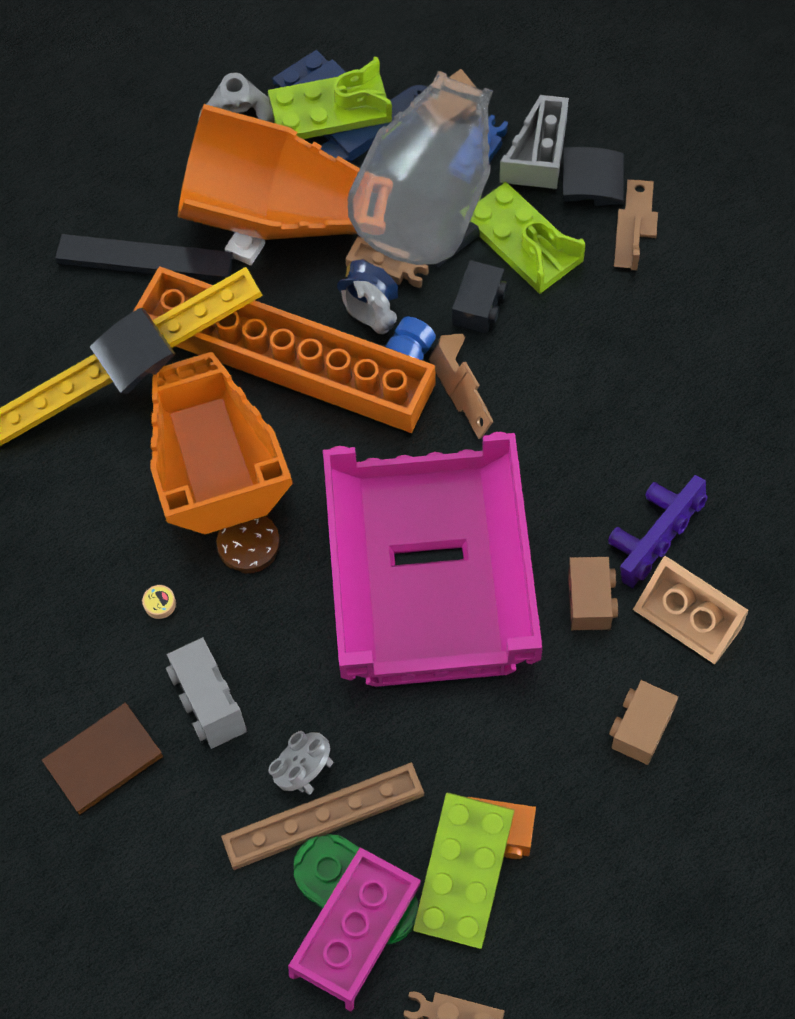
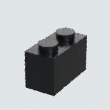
(478, 297)

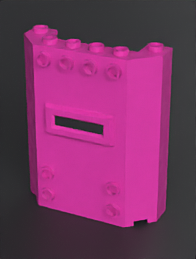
(440, 615)

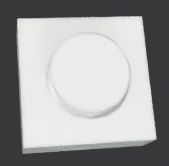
(245, 247)

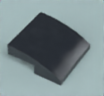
(594, 175)
(132, 350)

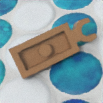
(396, 269)
(450, 1008)

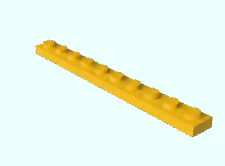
(91, 376)

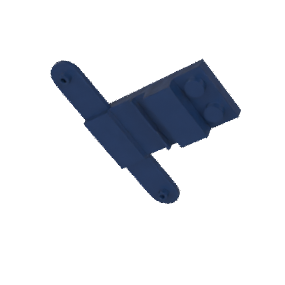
(347, 143)

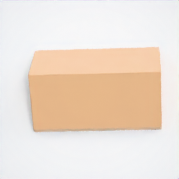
(691, 610)

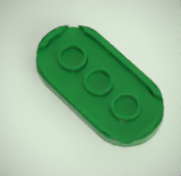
(321, 866)

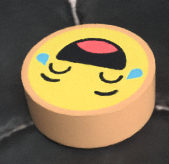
(159, 602)

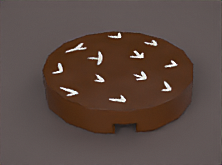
(249, 545)

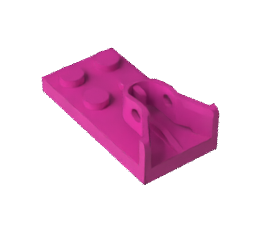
(354, 926)

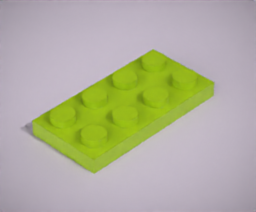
(464, 870)

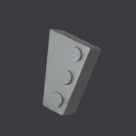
(539, 146)
(205, 693)

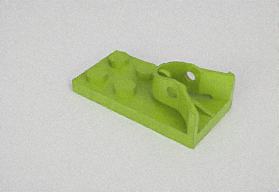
(334, 103)
(526, 238)

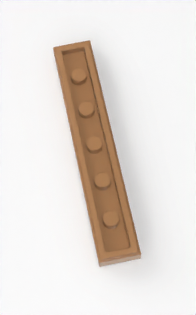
(322, 816)

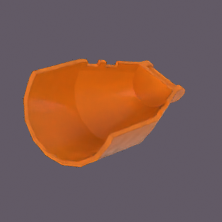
(263, 180)

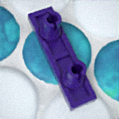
(658, 539)

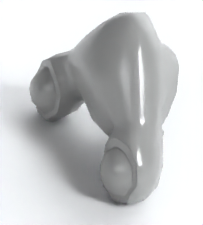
(239, 95)

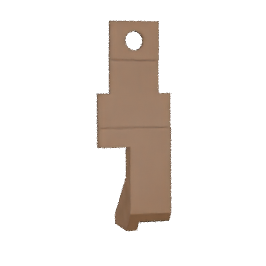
(634, 222)
(460, 382)

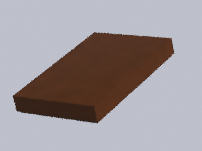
(102, 758)

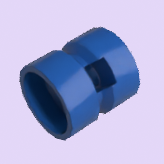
(412, 338)

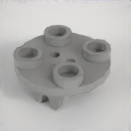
(301, 761)

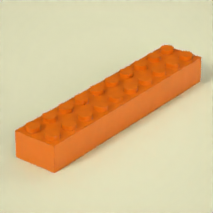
(303, 355)

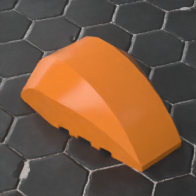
(211, 449)

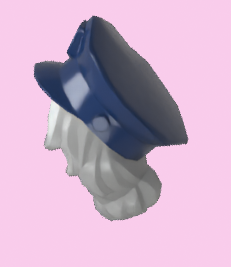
(368, 295)

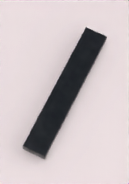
(143, 257)

